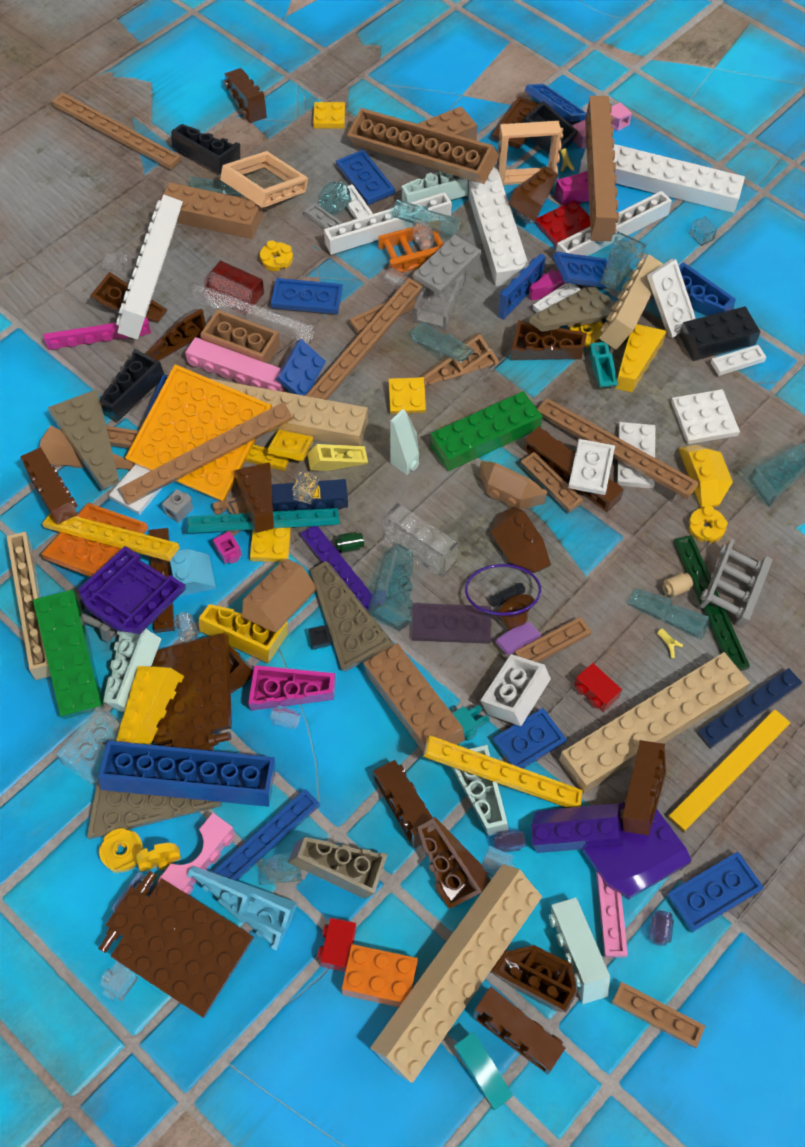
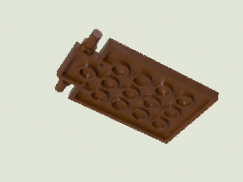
(201, 698)
(176, 943)

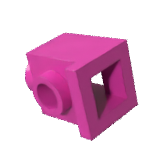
(227, 548)

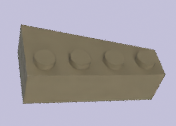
(343, 866)

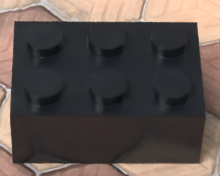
(545, 113)

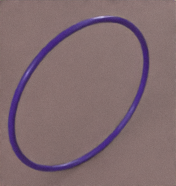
(499, 613)

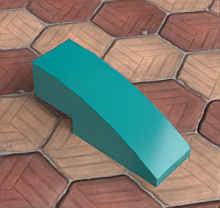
(602, 364)
(483, 1071)

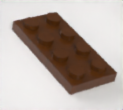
(516, 114)

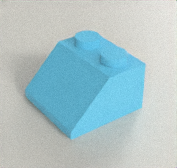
(193, 570)

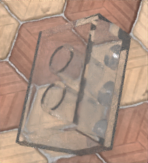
(87, 746)

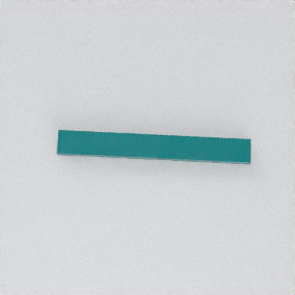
(282, 519)

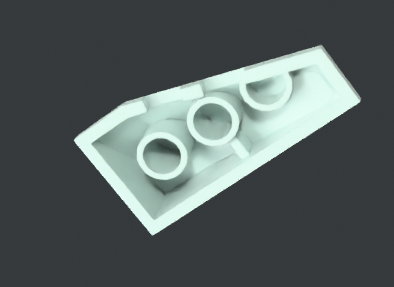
(403, 443)

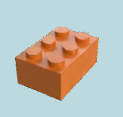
(379, 975)

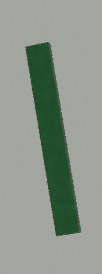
(718, 618)

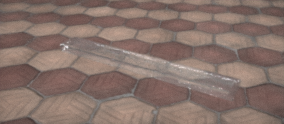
(251, 312)

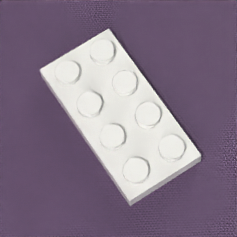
(671, 297)
(642, 437)

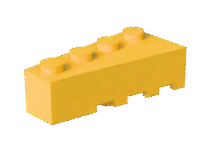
(639, 352)
(242, 633)
(147, 703)

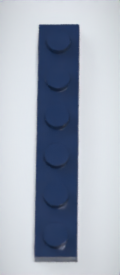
(749, 708)

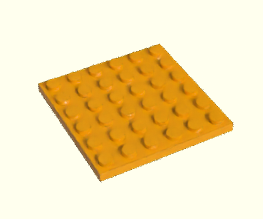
(188, 415)

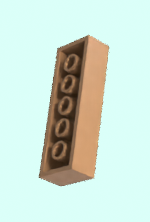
(216, 211)
(412, 697)

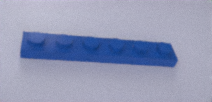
(268, 836)

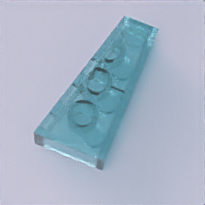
(623, 257)
(779, 474)
(392, 589)

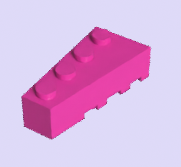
(289, 687)

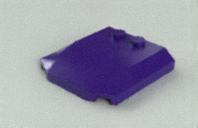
(129, 592)
(641, 859)

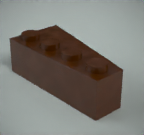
(547, 345)
(255, 490)
(644, 788)
(402, 799)

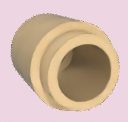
(677, 584)

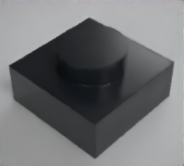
(320, 637)

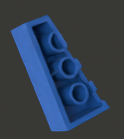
(704, 294)

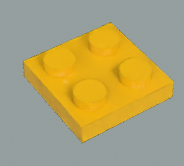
(329, 115)
(407, 395)
(290, 445)
(271, 545)

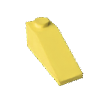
(332, 457)

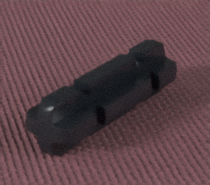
(504, 595)

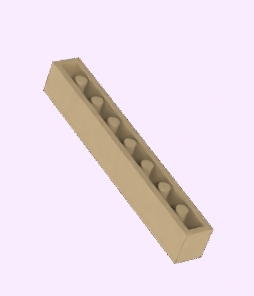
(27, 590)

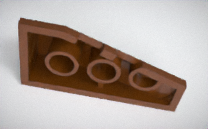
(455, 868)

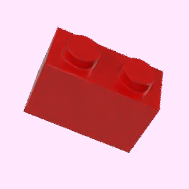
(597, 687)
(337, 945)

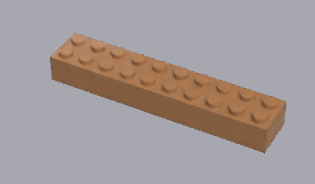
(423, 145)
(601, 169)

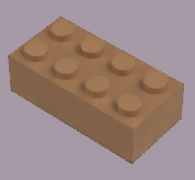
(454, 122)
(241, 336)

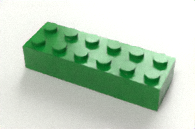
(485, 431)
(68, 654)

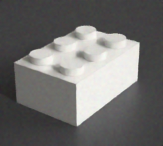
(515, 689)

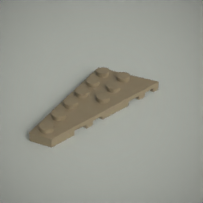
(581, 307)
(86, 431)
(349, 622)
(132, 810)

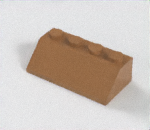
(278, 596)

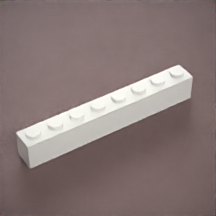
(629, 221)
(370, 227)

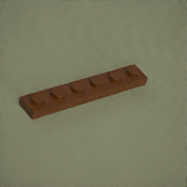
(164, 621)

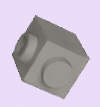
(177, 506)

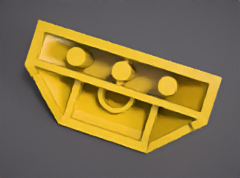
(710, 471)

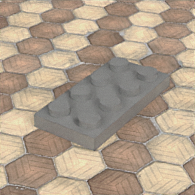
(447, 264)

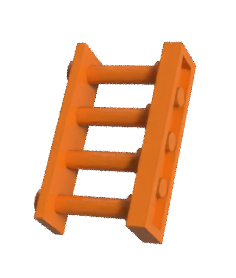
(411, 260)

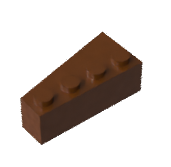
(246, 95)
(533, 193)
(49, 486)
(518, 1031)

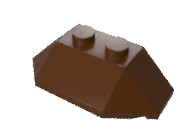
(520, 540)
(538, 976)

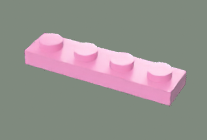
(611, 921)

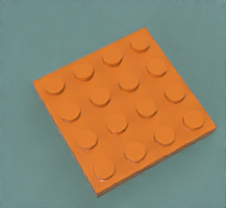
(88, 555)

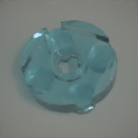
(342, 200)

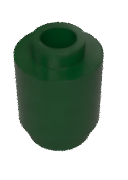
(349, 542)

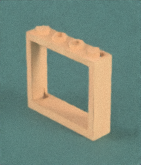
(532, 129)
(294, 183)

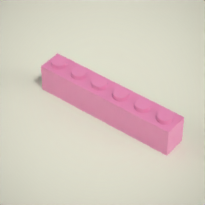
(233, 365)

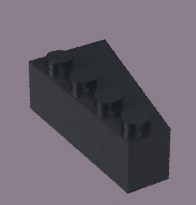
(204, 147)
(131, 385)

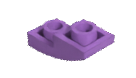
(518, 638)

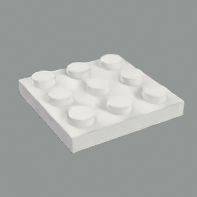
(705, 416)

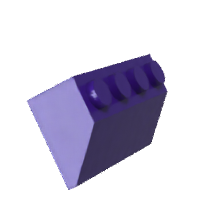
(577, 828)

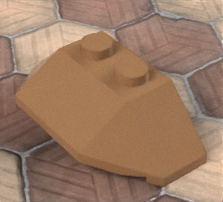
(510, 486)

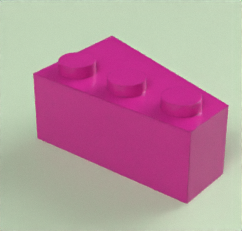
(573, 188)

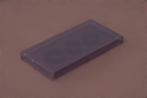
(451, 623)

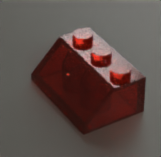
(235, 283)

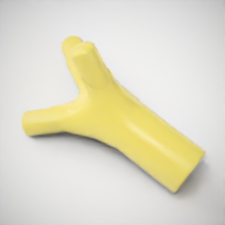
(566, 161)
(669, 641)

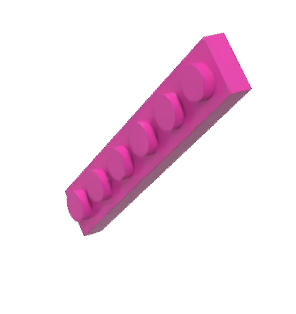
(88, 335)

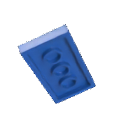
(557, 102)
(365, 176)
(580, 268)
(519, 287)
(307, 296)
(715, 892)

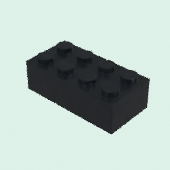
(719, 333)

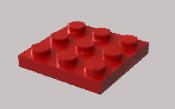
(563, 222)

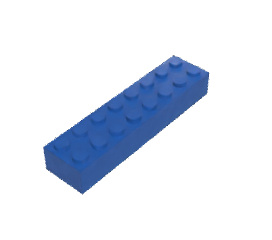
(187, 773)

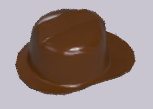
(514, 604)

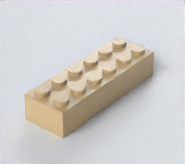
(630, 303)

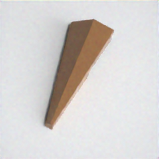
(451, 368)
(60, 451)

